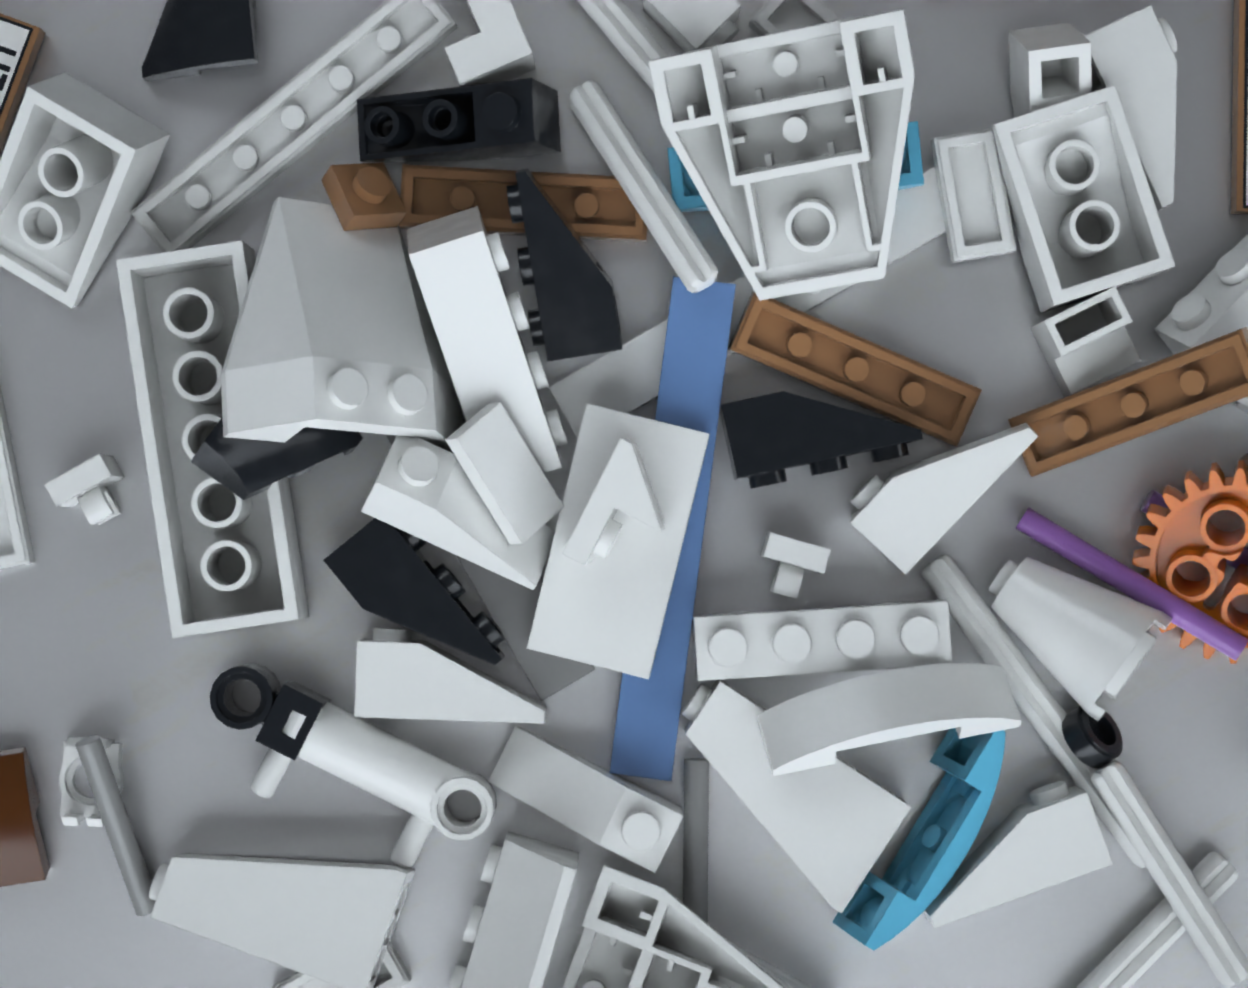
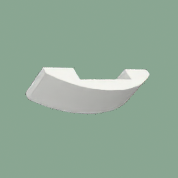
(886, 708)

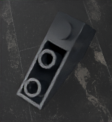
(461, 123)
(572, 289)
(794, 431)
(398, 583)

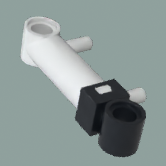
(310, 728)

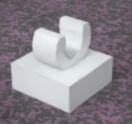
(88, 488)
(793, 559)

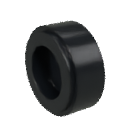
(1092, 740)

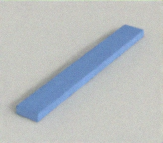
(690, 399)

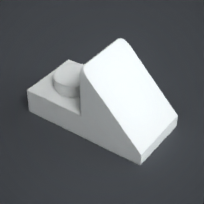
(622, 488)

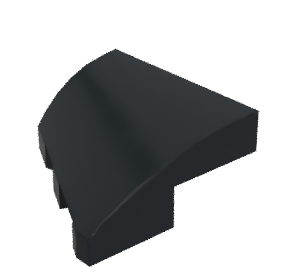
(200, 37)
(253, 465)

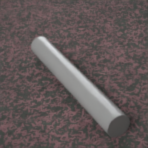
(116, 822)
(696, 836)

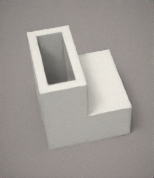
(495, 52)
(1087, 342)

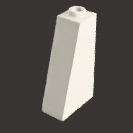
(822, 817)
(292, 912)

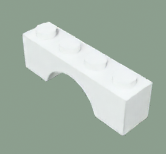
(821, 640)

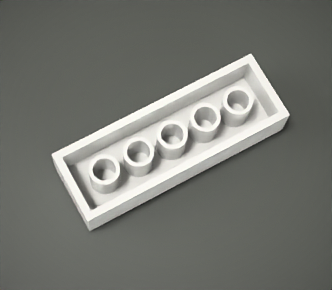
(220, 555)

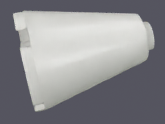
(1076, 628)

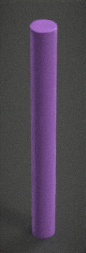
(1132, 583)

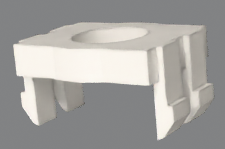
(73, 804)

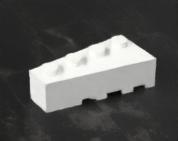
(481, 327)

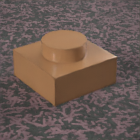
(363, 196)

